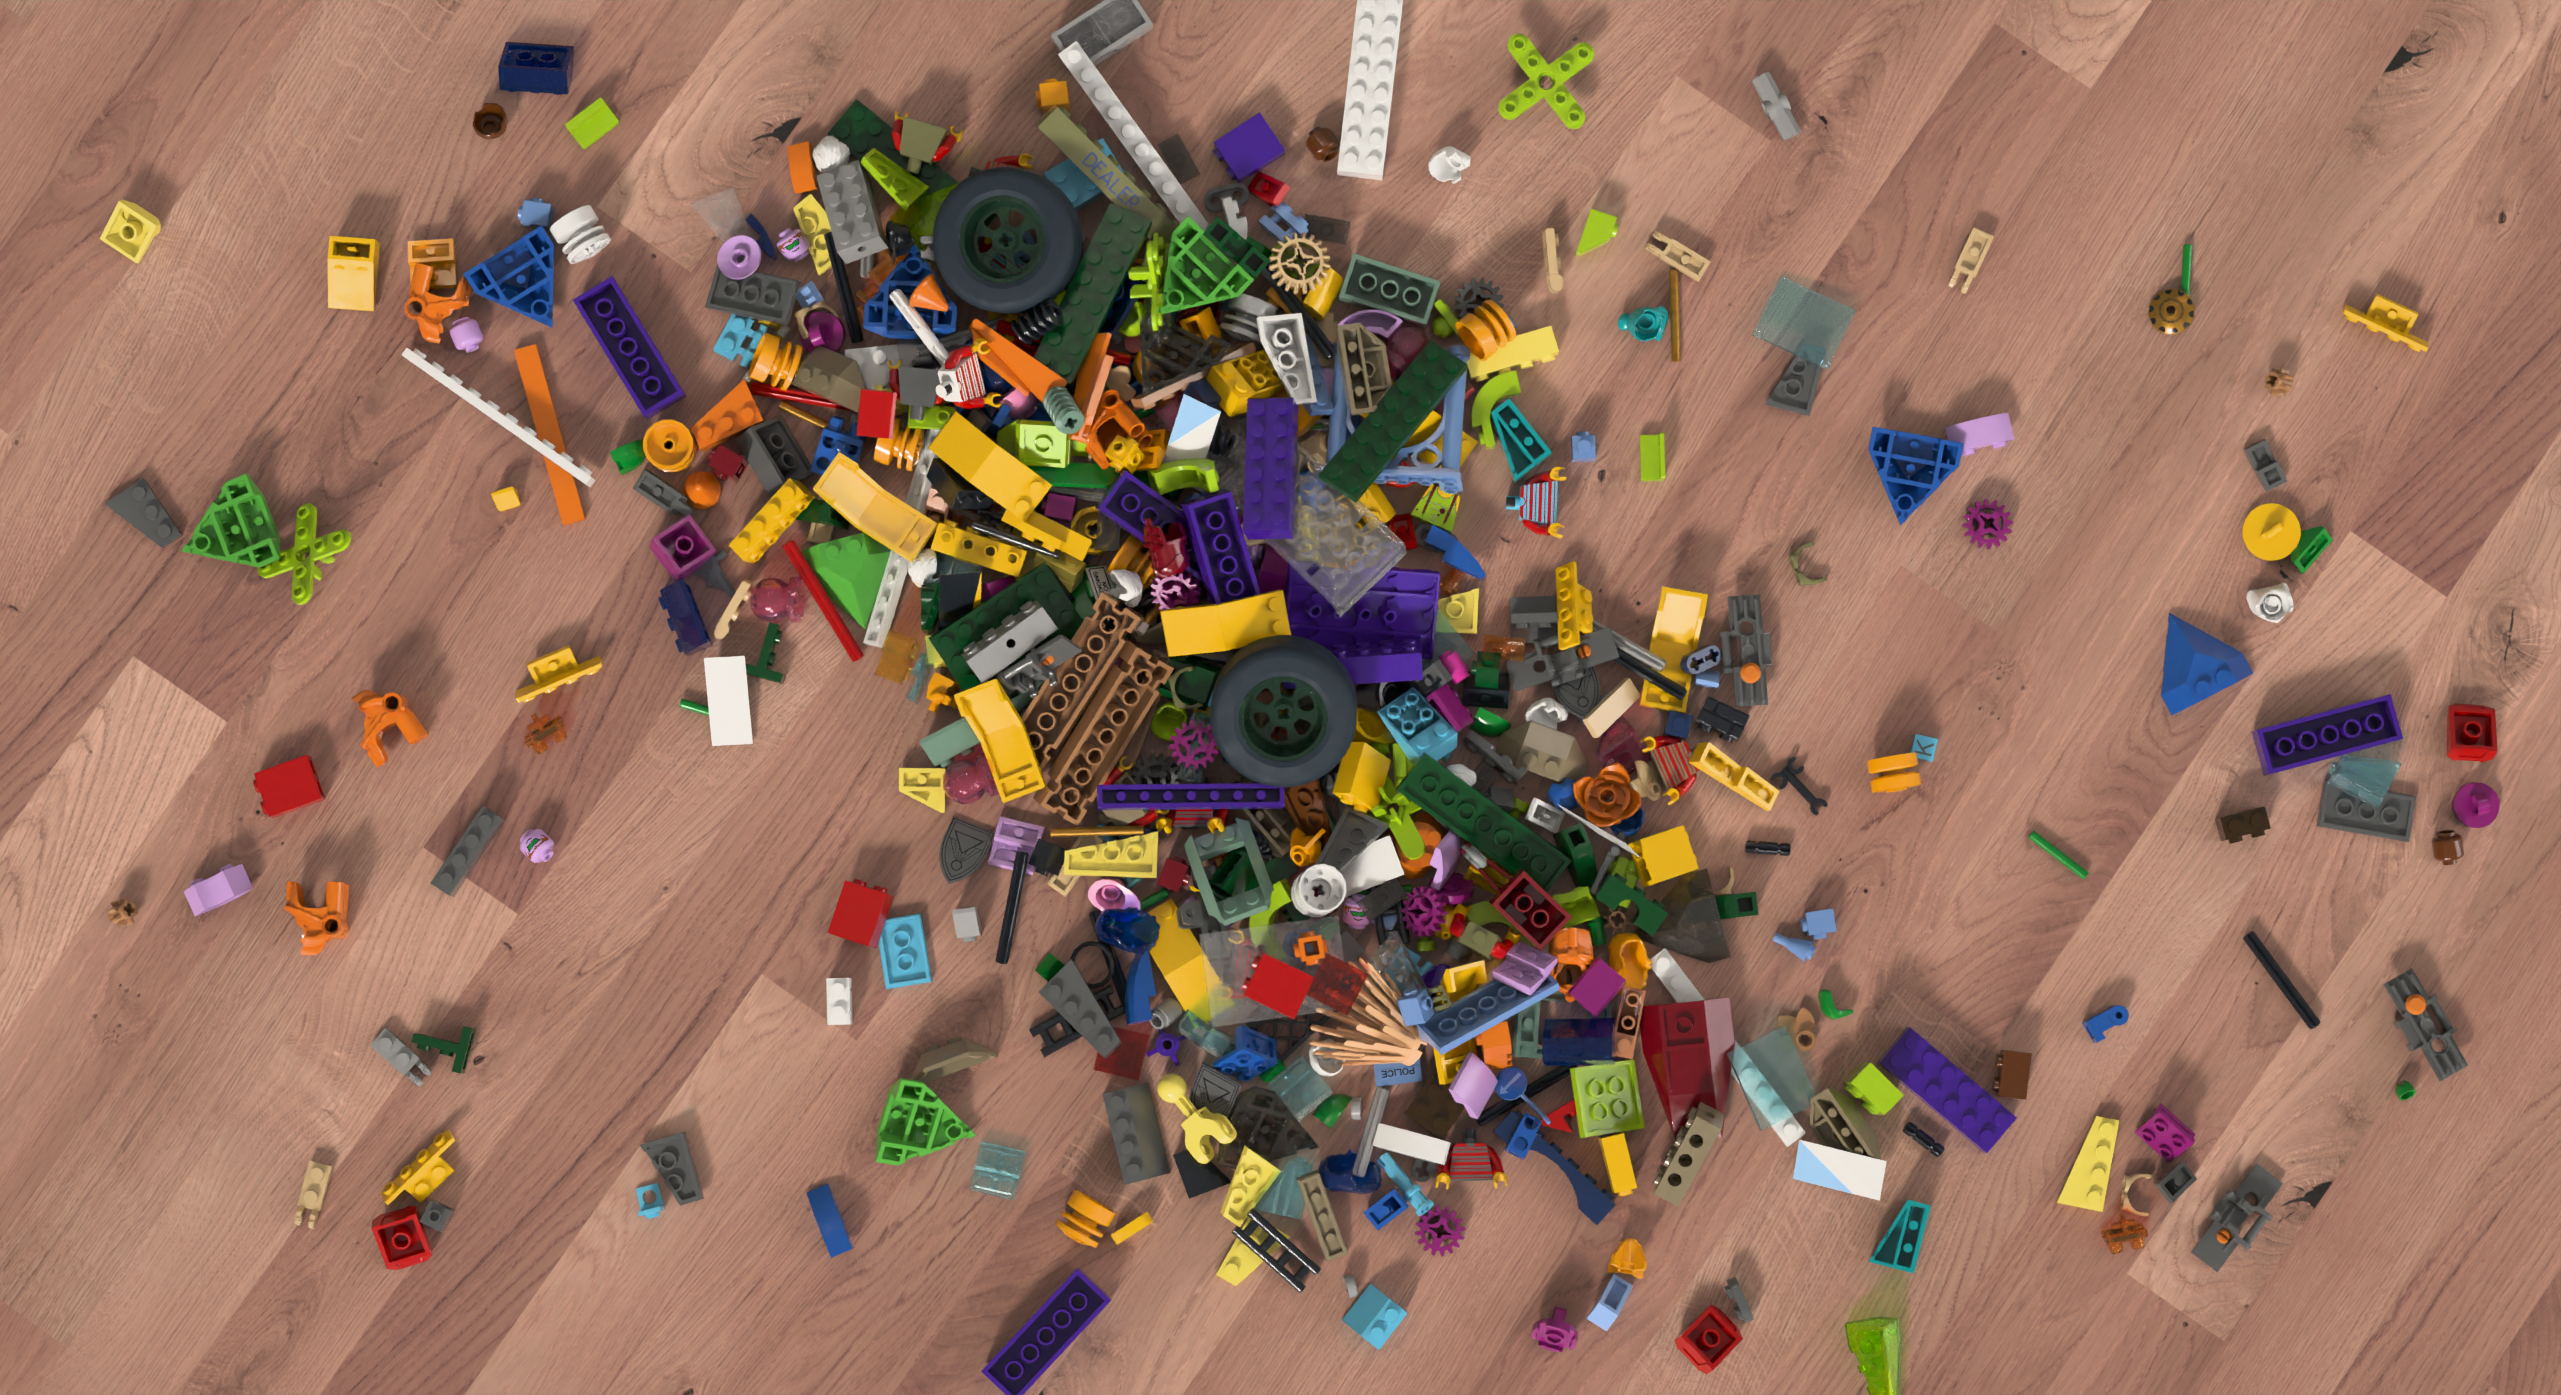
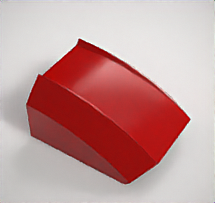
(2471, 732)
(401, 1238)
(1709, 1339)

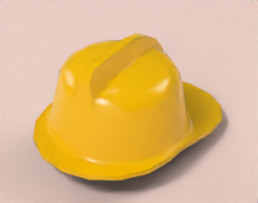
(1371, 728)

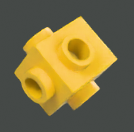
(1124, 454)

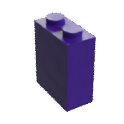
(1248, 148)

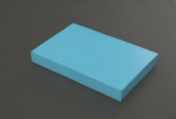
(904, 952)

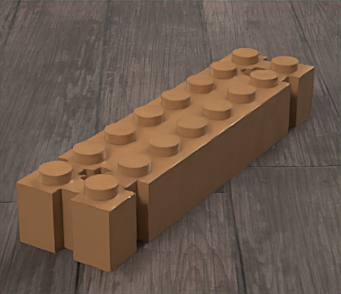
(1060, 706)
(1103, 733)

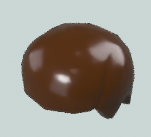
(490, 121)

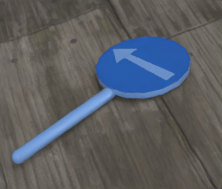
(1512, 1085)

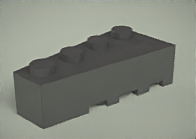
(1078, 1005)

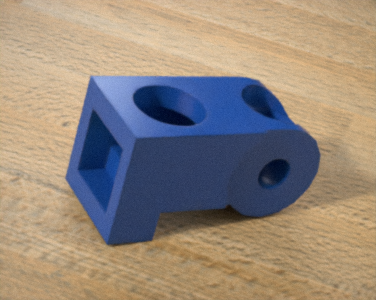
(2104, 1020)
(1523, 1136)

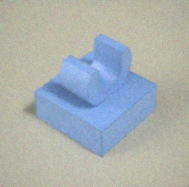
(808, 295)

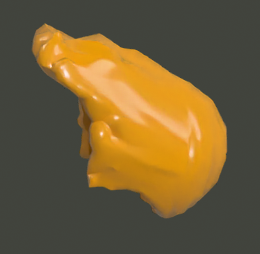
(1629, 959)

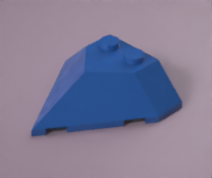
(520, 277)
(886, 319)
(1911, 466)
(2197, 666)

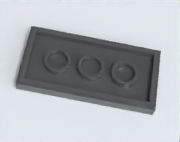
(755, 297)
(2352, 815)

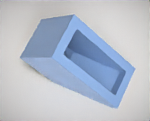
(1610, 1302)

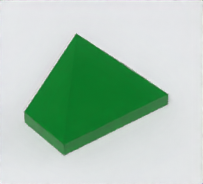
(2309, 548)

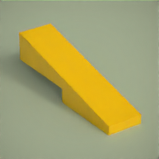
(1738, 778)

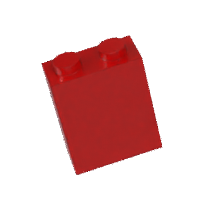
(288, 786)
(861, 913)
(1277, 985)

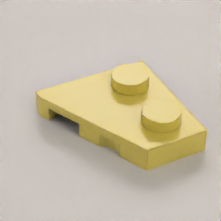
(924, 786)

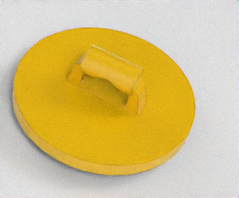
(2271, 532)

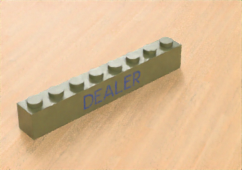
(1104, 171)

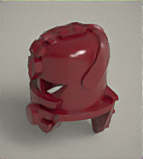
(1168, 549)

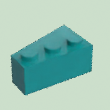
(1518, 440)
(1904, 1239)

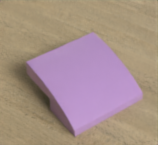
(1013, 837)
(1445, 858)
(1525, 968)
(1473, 1085)

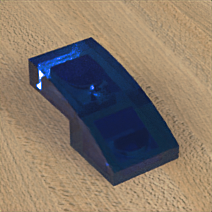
(764, 241)

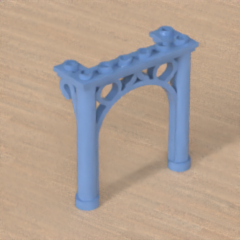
(1451, 426)

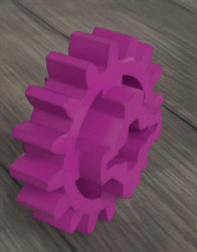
(1980, 517)
(1176, 591)
(1204, 749)
(1424, 900)
(1436, 1242)

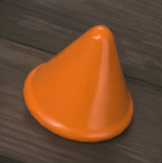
(928, 295)
(702, 490)

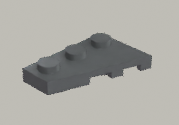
(676, 1165)

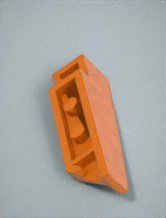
(1014, 364)
(1091, 383)

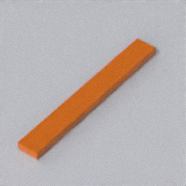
(549, 429)

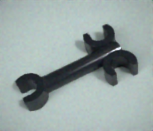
(1787, 775)

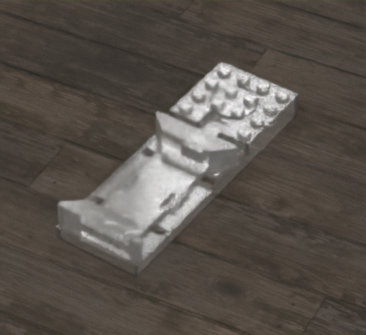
(1323, 525)

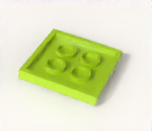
(1607, 1098)

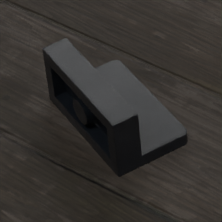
(1486, 697)

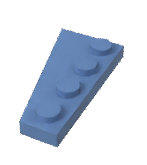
(1324, 404)

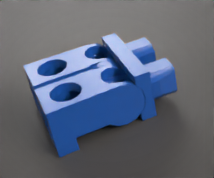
(835, 441)

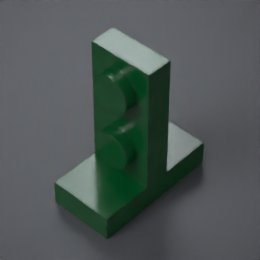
(822, 513)
(767, 657)
(448, 1048)

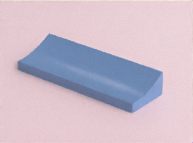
(1479, 1013)

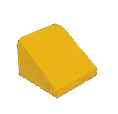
(506, 498)

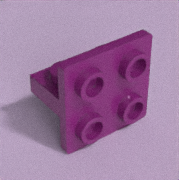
(2166, 1133)

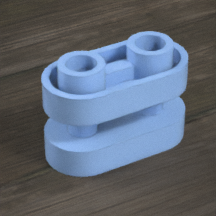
(1283, 213)

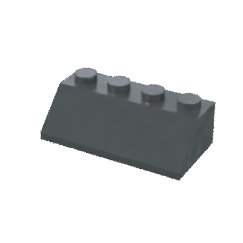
(1136, 1133)

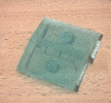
(921, 672)
(1300, 1088)
(997, 1170)

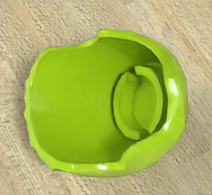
(1131, 325)
(1167, 719)

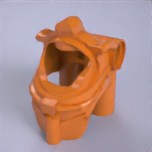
(433, 307)
(1114, 419)
(381, 718)
(318, 922)
(1574, 957)

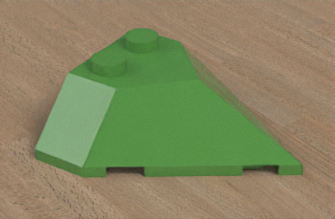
(1198, 271)
(237, 527)
(850, 572)
(915, 1123)

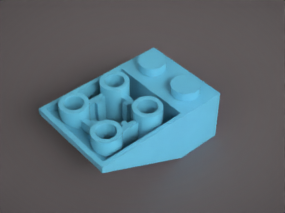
(1418, 727)

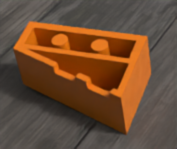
(728, 418)
(1496, 1046)

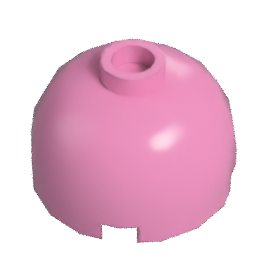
(1019, 403)

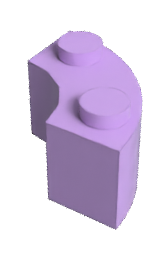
(1376, 321)
(1981, 433)
(218, 889)

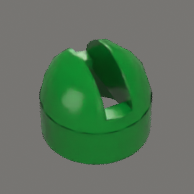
(2405, 1090)

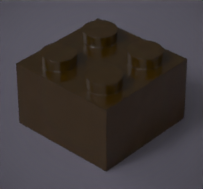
(1434, 1107)

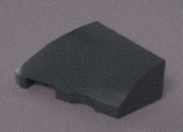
(1198, 1177)

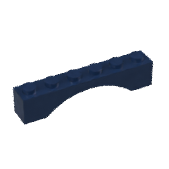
(1590, 1199)

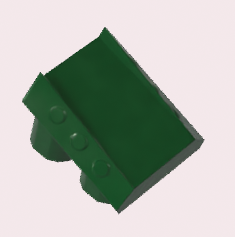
(929, 607)
(1193, 685)

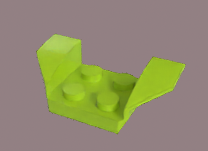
(1039, 443)

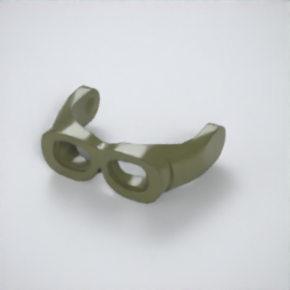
(1801, 579)
(1177, 703)

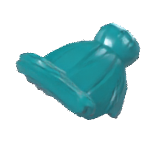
(1645, 323)

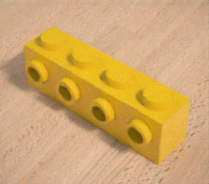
(771, 521)
(978, 548)

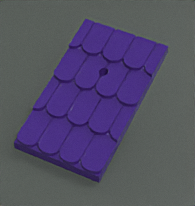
(1393, 609)

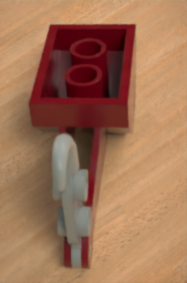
(1522, 901)

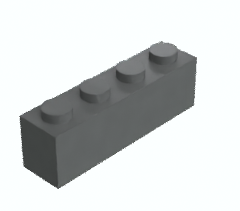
(468, 851)

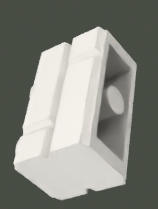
(839, 1001)

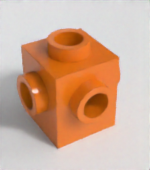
(1318, 943)

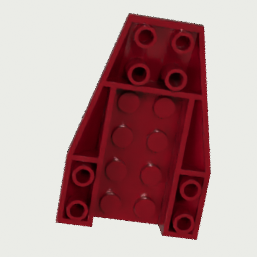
(1688, 1055)

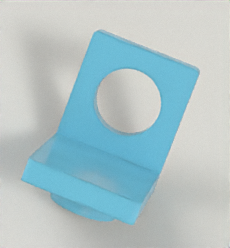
(650, 1210)

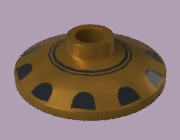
(2175, 322)

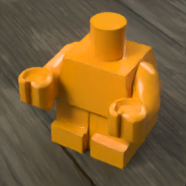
(941, 692)

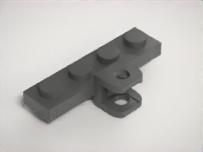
(1198, 911)

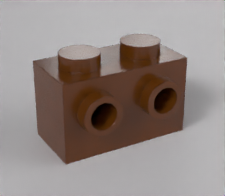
(2012, 1074)

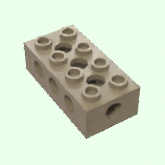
(1689, 1153)

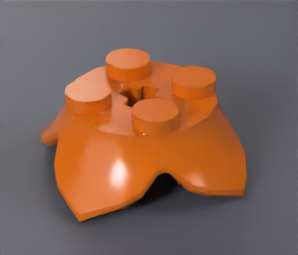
(1611, 782)
(1431, 834)

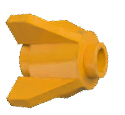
(1305, 849)
(1628, 1258)

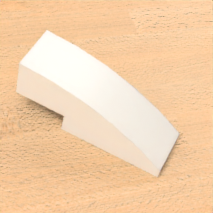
(1411, 1144)

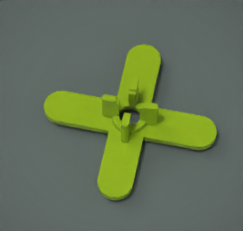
(1558, 71)
(1152, 274)
(318, 548)
(1401, 821)

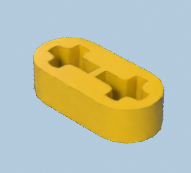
(1131, 1228)

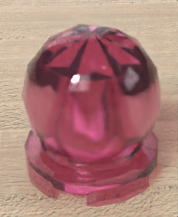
(1403, 348)
(775, 600)
(969, 780)

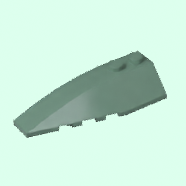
(959, 736)

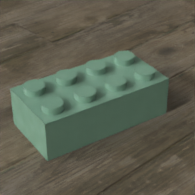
(1389, 289)

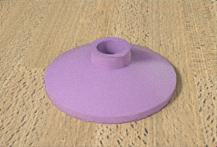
(733, 251)

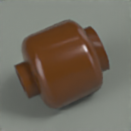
(1322, 144)
(2447, 847)

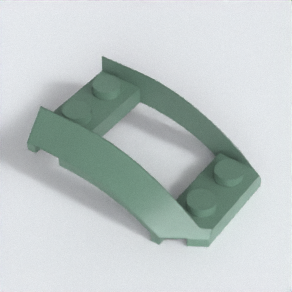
(1218, 843)
(1527, 1027)

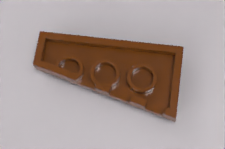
(1308, 809)

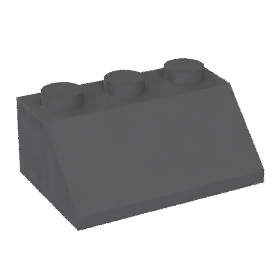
(774, 454)

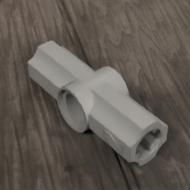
(1776, 106)

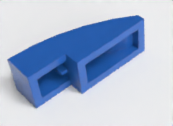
(1455, 553)
(1139, 989)
(829, 1220)

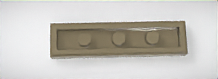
(1322, 1215)

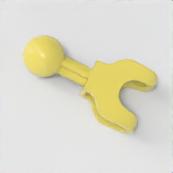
(1199, 1123)

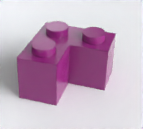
(1059, 509)
(1272, 572)

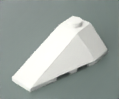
(1287, 348)

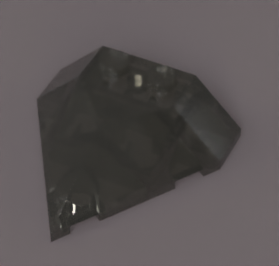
(1174, 353)
(1692, 921)
(1264, 1127)

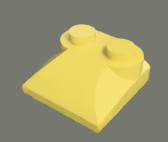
(131, 230)

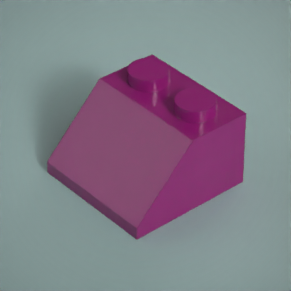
(682, 548)
(1446, 703)

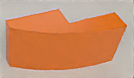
(801, 167)

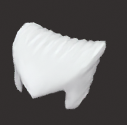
(2271, 602)

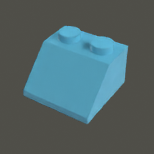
(1374, 1316)

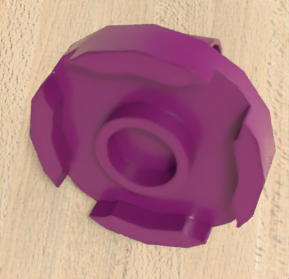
(823, 330)
(2476, 805)
(1456, 889)
(1554, 1332)

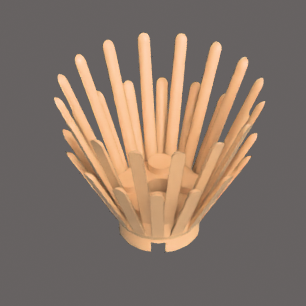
(1379, 1031)

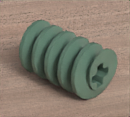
(1063, 410)

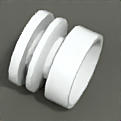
(578, 232)
(1331, 890)

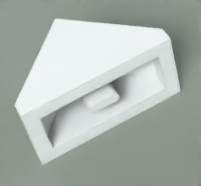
(1544, 815)

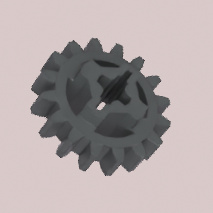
(1475, 287)
(1155, 767)

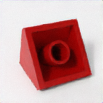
(876, 413)

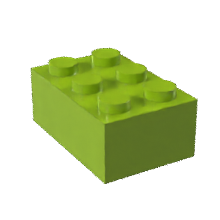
(1872, 1088)

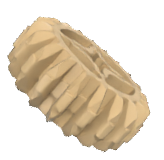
(1297, 244)

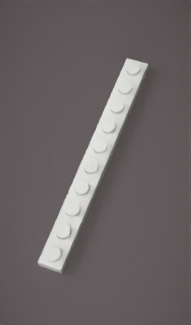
(1130, 135)
(507, 421)
(897, 565)
(1684, 991)

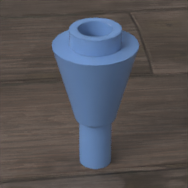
(1801, 948)

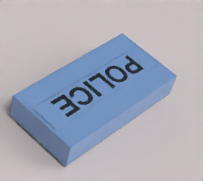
(1397, 1073)

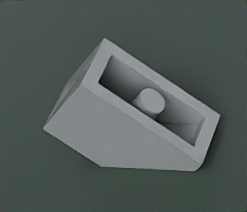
(967, 923)

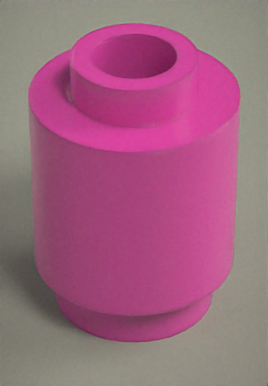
(1454, 666)

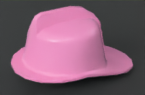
(1112, 894)

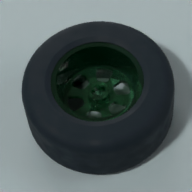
(963, 222)
(1300, 756)

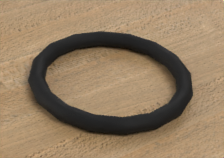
(1109, 954)

